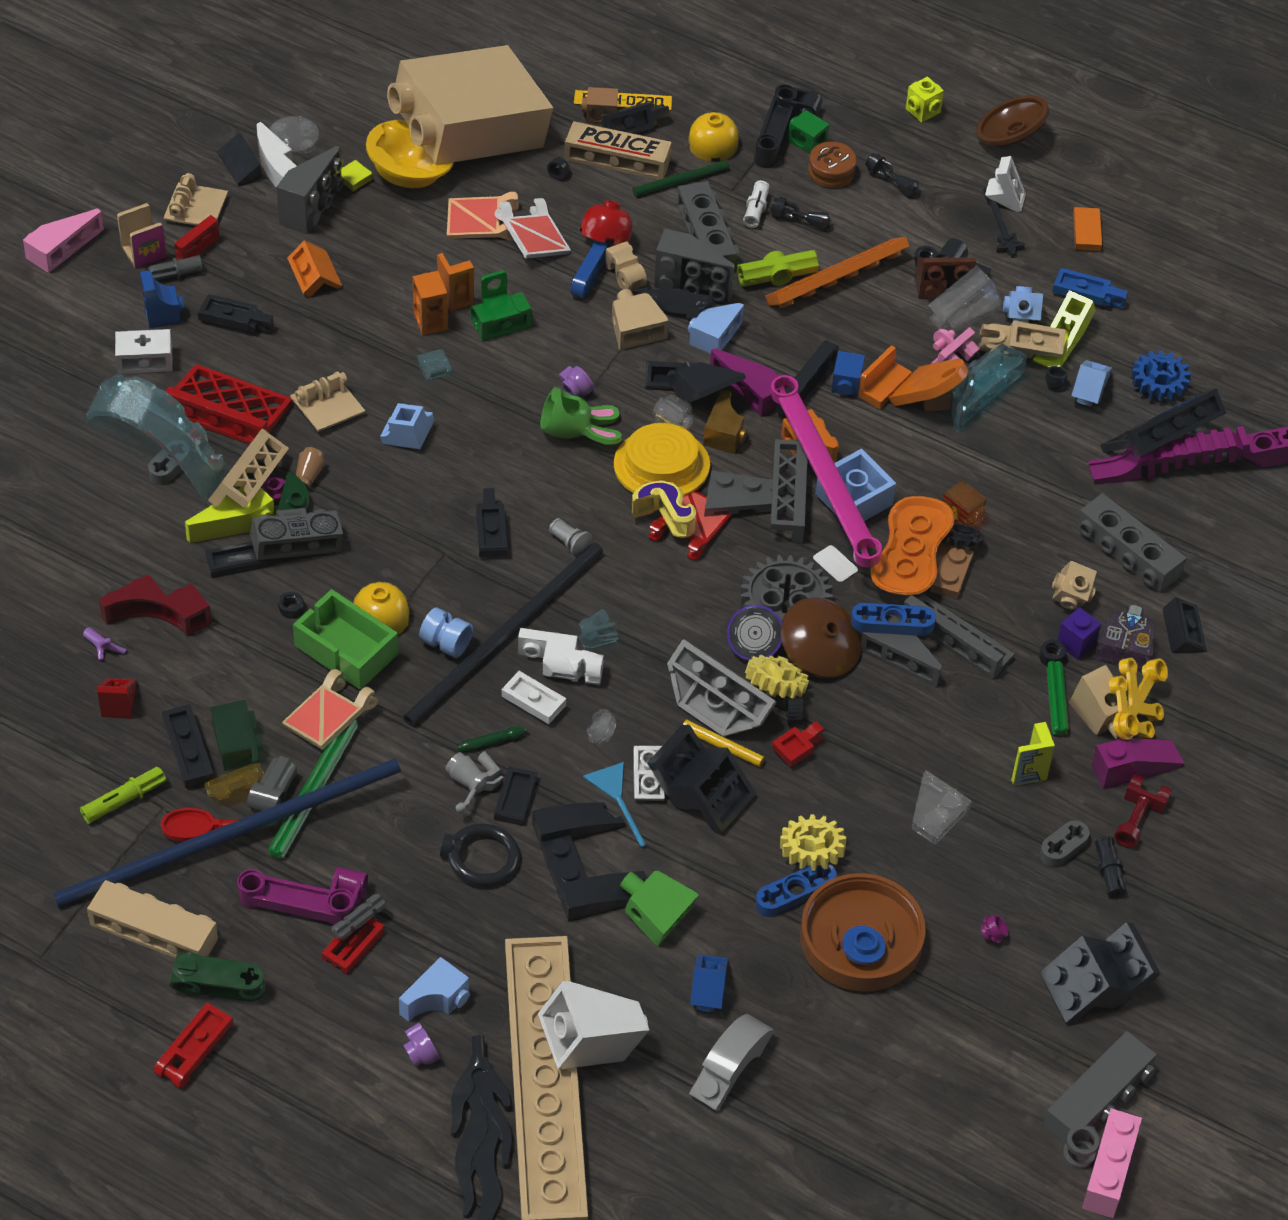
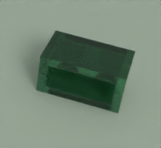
(235, 734)

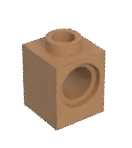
(599, 102)

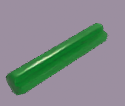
(1057, 698)

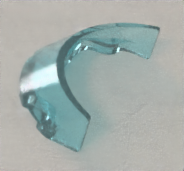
(166, 423)

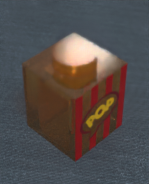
(965, 503)

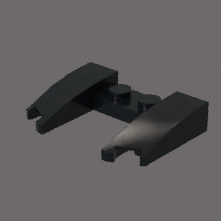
(555, 831)

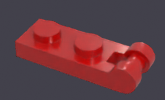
(193, 1045)

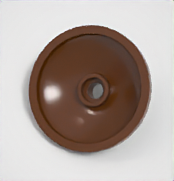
(1013, 121)
(813, 646)

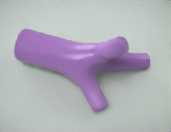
(101, 643)

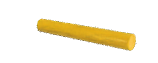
(721, 742)

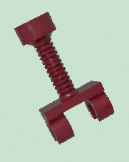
(1128, 833)

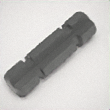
(358, 917)

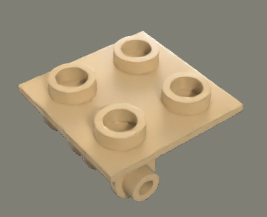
(194, 203)
(327, 401)

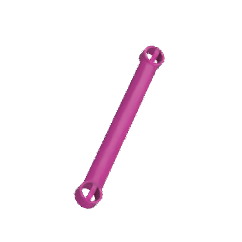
(826, 471)

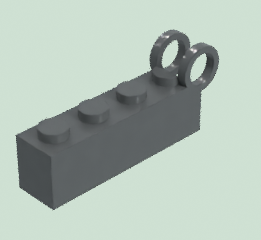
(1095, 1093)

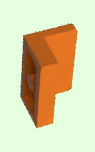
(313, 268)
(458, 282)
(882, 379)

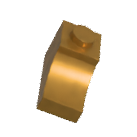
(724, 426)

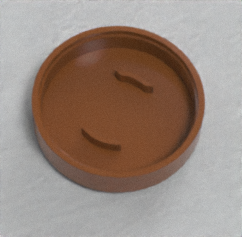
(869, 902)

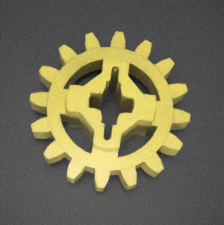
(776, 676)
(813, 842)

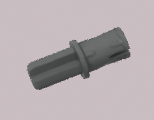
(177, 268)

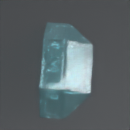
(985, 382)

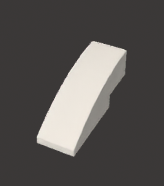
(274, 154)

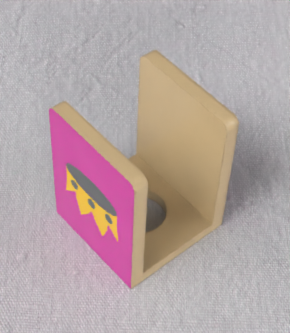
(139, 238)

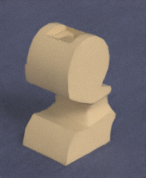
(627, 269)

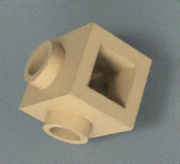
(1074, 585)

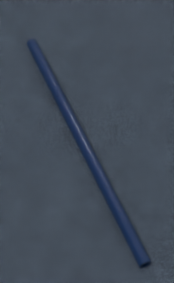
(228, 832)

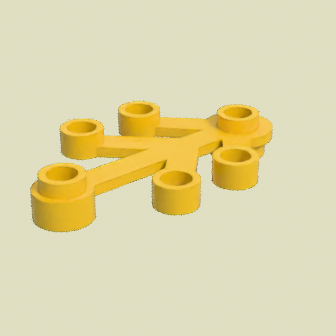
(1126, 721)

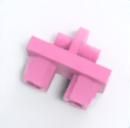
(962, 344)

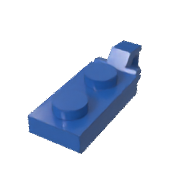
(1091, 287)

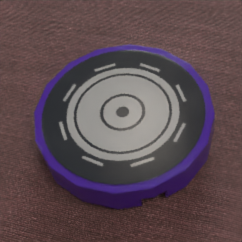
(754, 632)

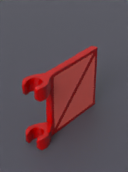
(705, 527)

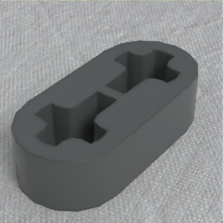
(159, 463)
(1068, 848)

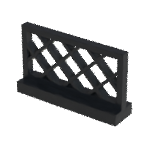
(1169, 425)

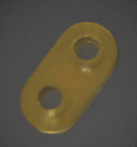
(243, 777)

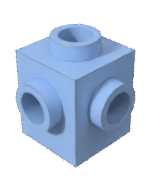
(1033, 304)

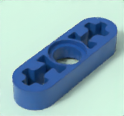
(590, 269)
(873, 610)
(788, 900)

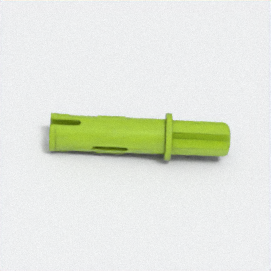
(123, 794)

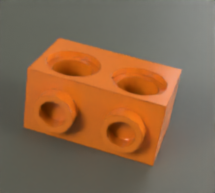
(430, 303)

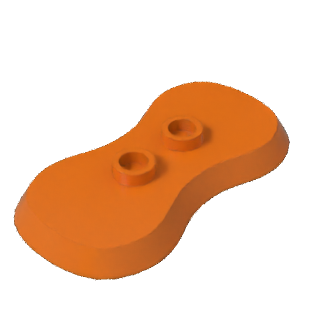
(909, 557)

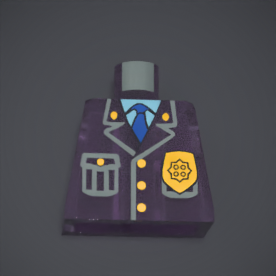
(1126, 637)

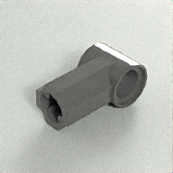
(273, 786)

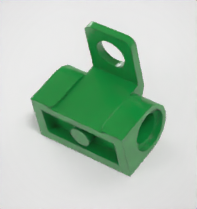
(499, 311)

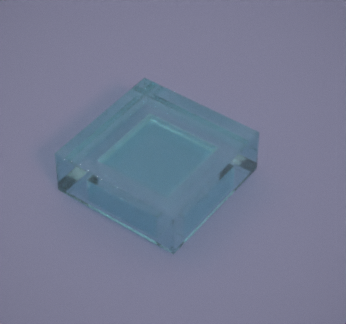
(434, 364)

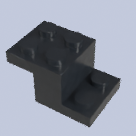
(701, 778)
(1100, 973)

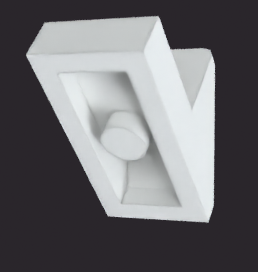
(1007, 186)

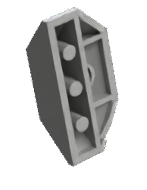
(716, 692)

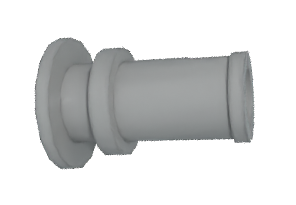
(574, 539)

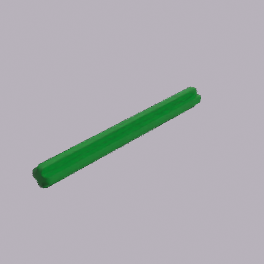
(316, 780)

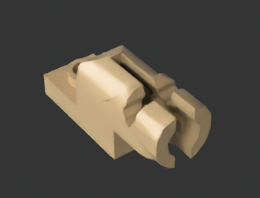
(1024, 337)

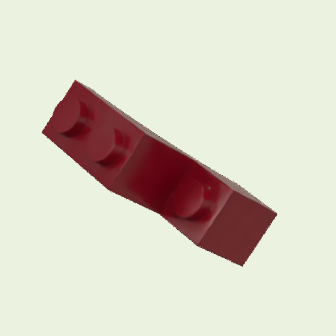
(144, 598)

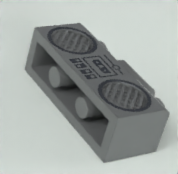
(296, 533)

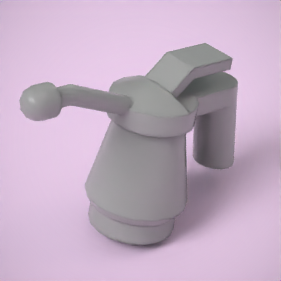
(464, 771)

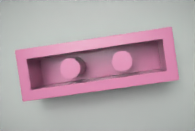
(1111, 1163)

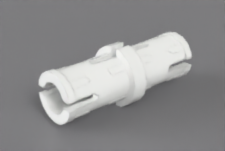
(759, 194)

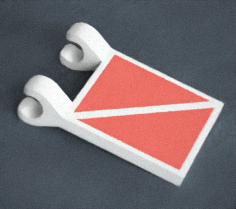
(533, 233)

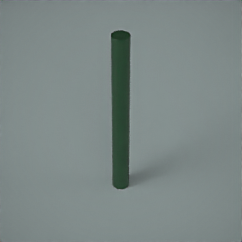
(680, 178)

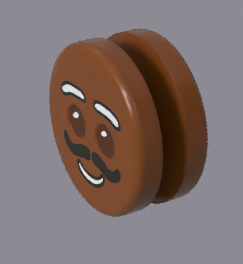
(832, 165)

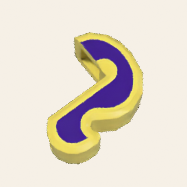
(669, 501)

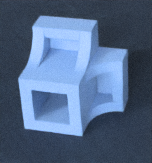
(407, 426)

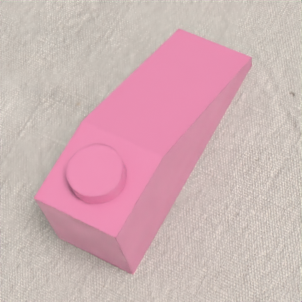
(60, 239)

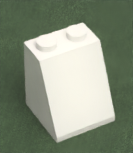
(591, 1026)

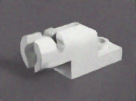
(561, 655)

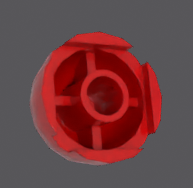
(607, 223)

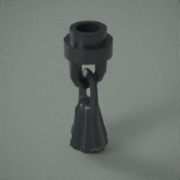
(876, 162)
(818, 219)

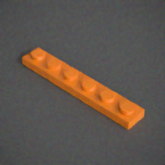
(829, 276)

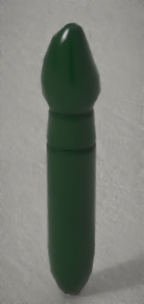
(511, 733)

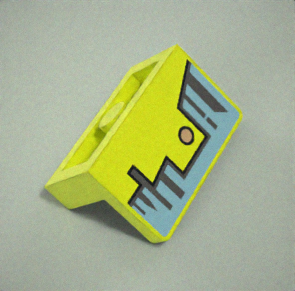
(1034, 759)

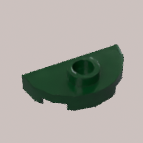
(293, 494)

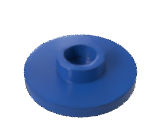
(863, 945)

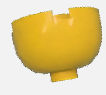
(713, 137)
(385, 604)

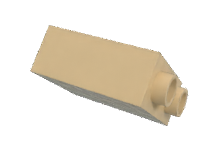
(470, 104)

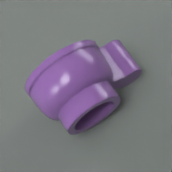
(576, 381)
(420, 1046)

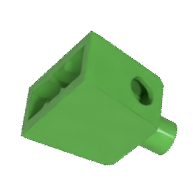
(657, 903)

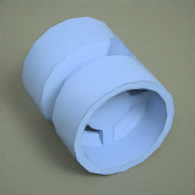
(443, 630)

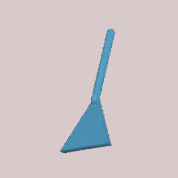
(610, 782)

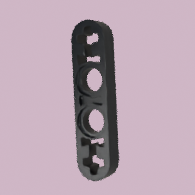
(813, 370)

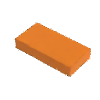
(1087, 229)

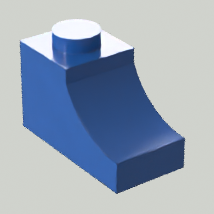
(160, 302)

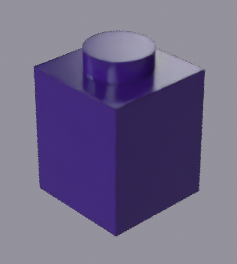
(1079, 633)

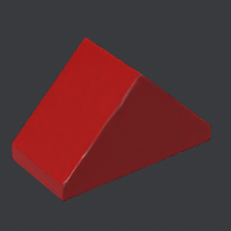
(116, 697)

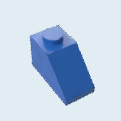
(708, 982)

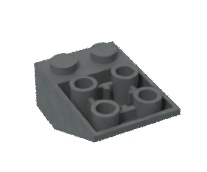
(309, 190)
(693, 266)

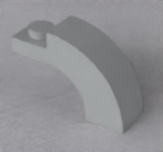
(729, 1057)

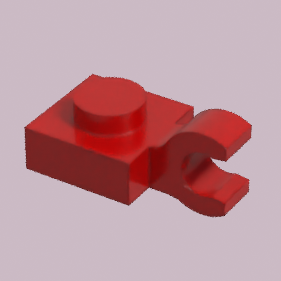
(798, 745)

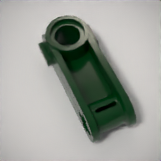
(217, 977)

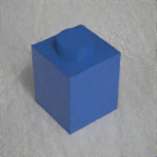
(847, 373)

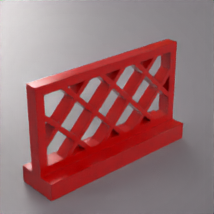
(222, 416)

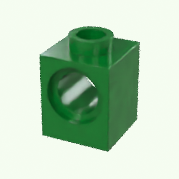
(807, 131)

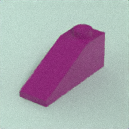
(756, 387)
(1121, 759)

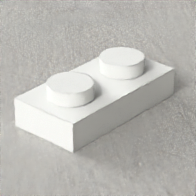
(533, 697)

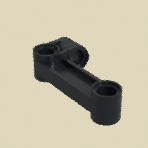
(785, 105)

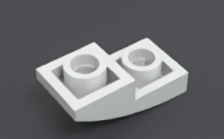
(645, 783)

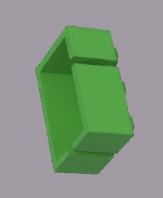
(346, 639)

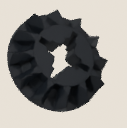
(964, 536)

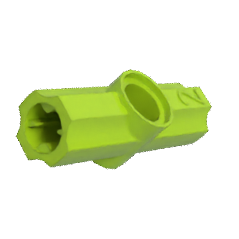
(777, 268)

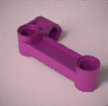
(301, 899)

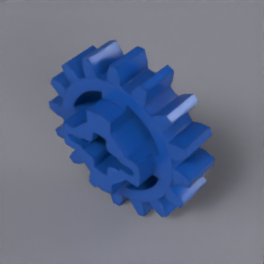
(1161, 375)

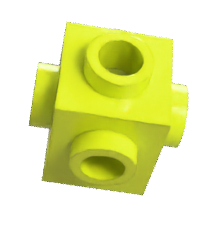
(924, 99)

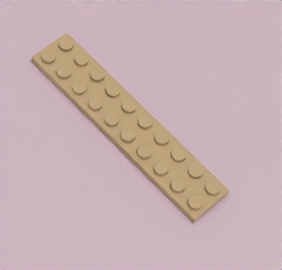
(544, 1096)

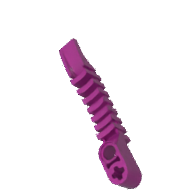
(1262, 448)

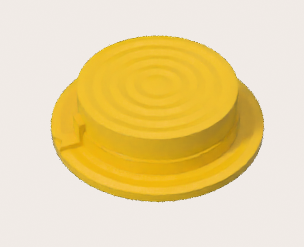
(399, 158)
(662, 454)

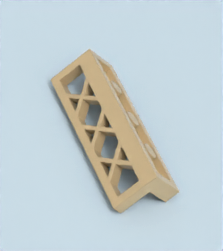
(255, 450)

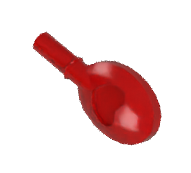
(190, 823)

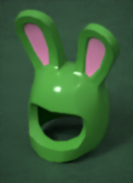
(571, 417)

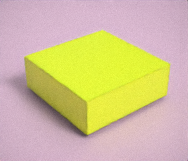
(356, 175)

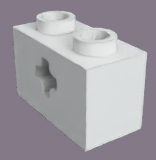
(143, 351)

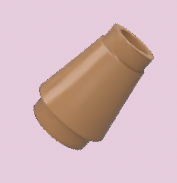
(309, 465)

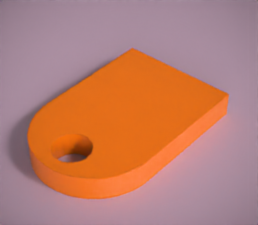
(930, 382)

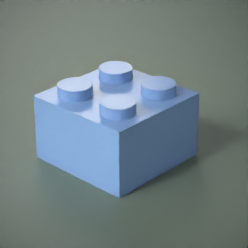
(866, 482)

